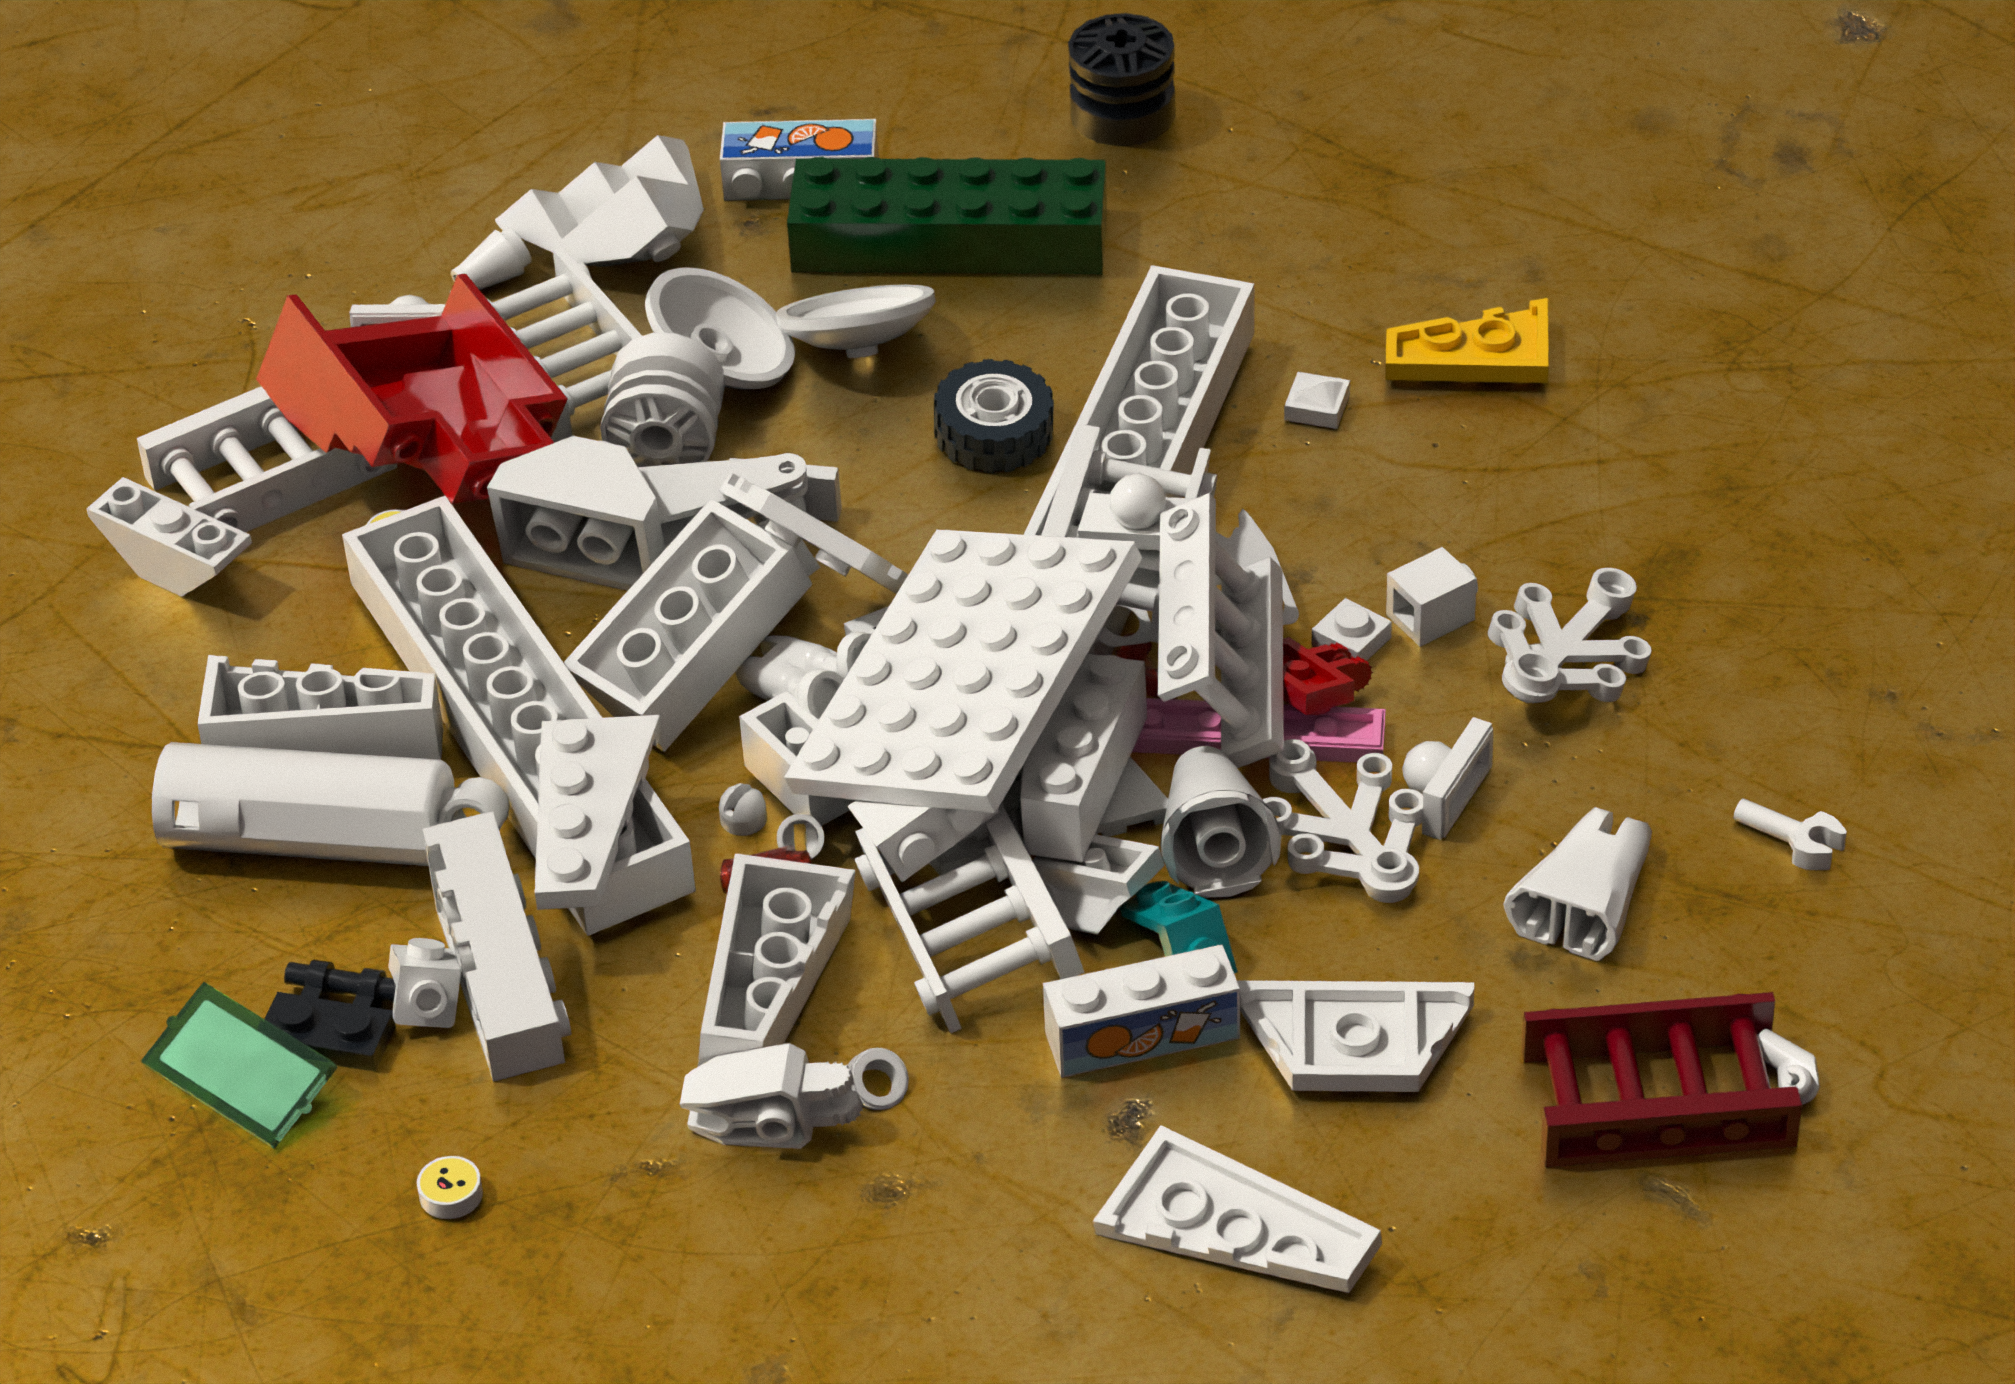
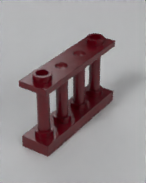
(1662, 1125)

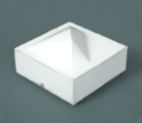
(1317, 400)

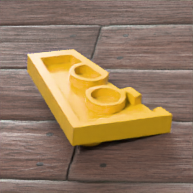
(1479, 350)

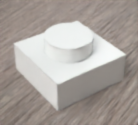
(1354, 628)

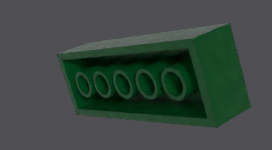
(948, 216)

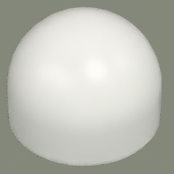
(882, 1060)

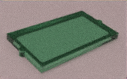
(239, 1064)

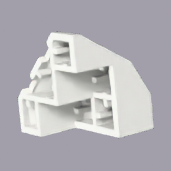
(615, 210)

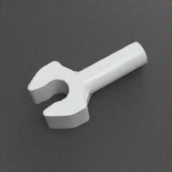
(1804, 837)

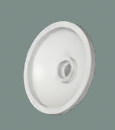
(857, 317)
(725, 320)

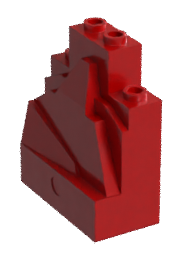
(418, 392)

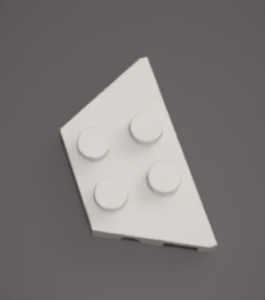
(1355, 1030)

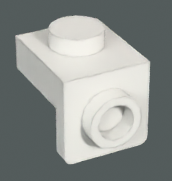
(425, 983)

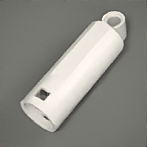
(309, 802)

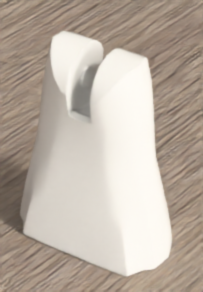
(1582, 886)

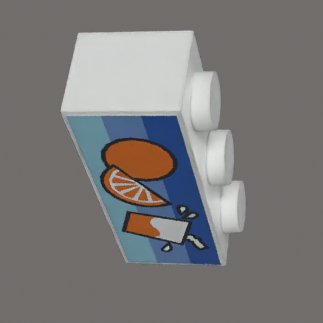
(761, 155)
(1141, 1010)

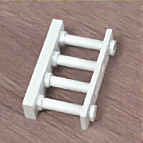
(589, 308)
(228, 434)
(1089, 466)
(1250, 636)
(1024, 900)

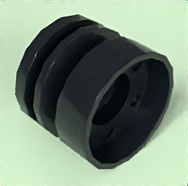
(1122, 79)

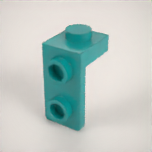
(1180, 918)

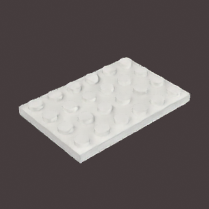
(964, 670)

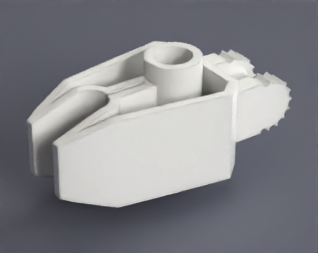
(768, 1097)

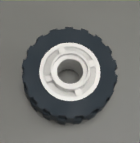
(993, 415)

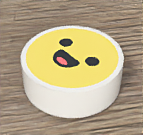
(449, 1187)

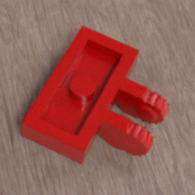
(1321, 676)

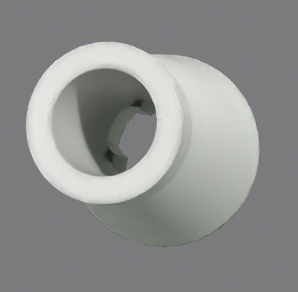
(495, 259)

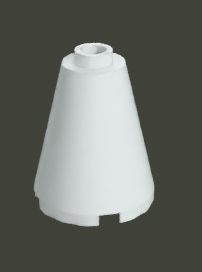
(1216, 826)

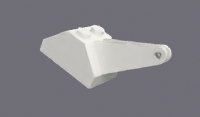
(603, 520)

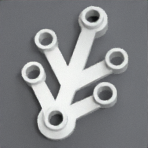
(1537, 675)
(1385, 870)

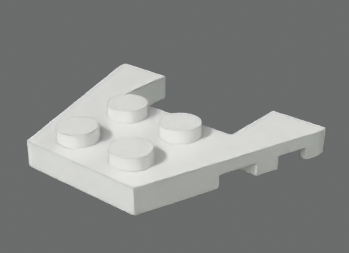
(794, 524)

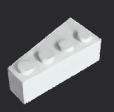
(321, 709)
(1082, 756)
(495, 947)
(771, 950)

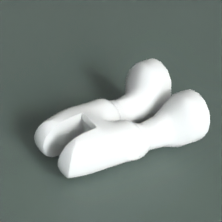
(802, 668)

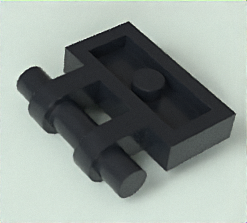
(340, 1031)

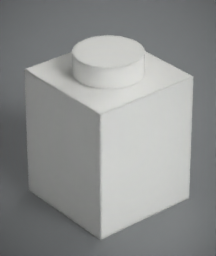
(1431, 596)

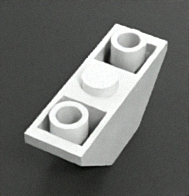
(164, 537)

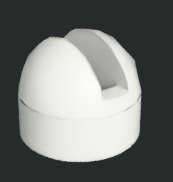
(749, 810)
(813, 835)

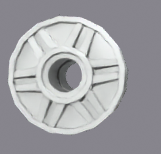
(664, 400)

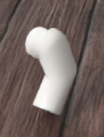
(1792, 1064)

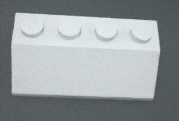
(690, 620)

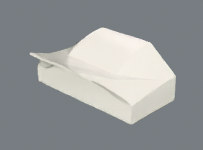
(1097, 887)

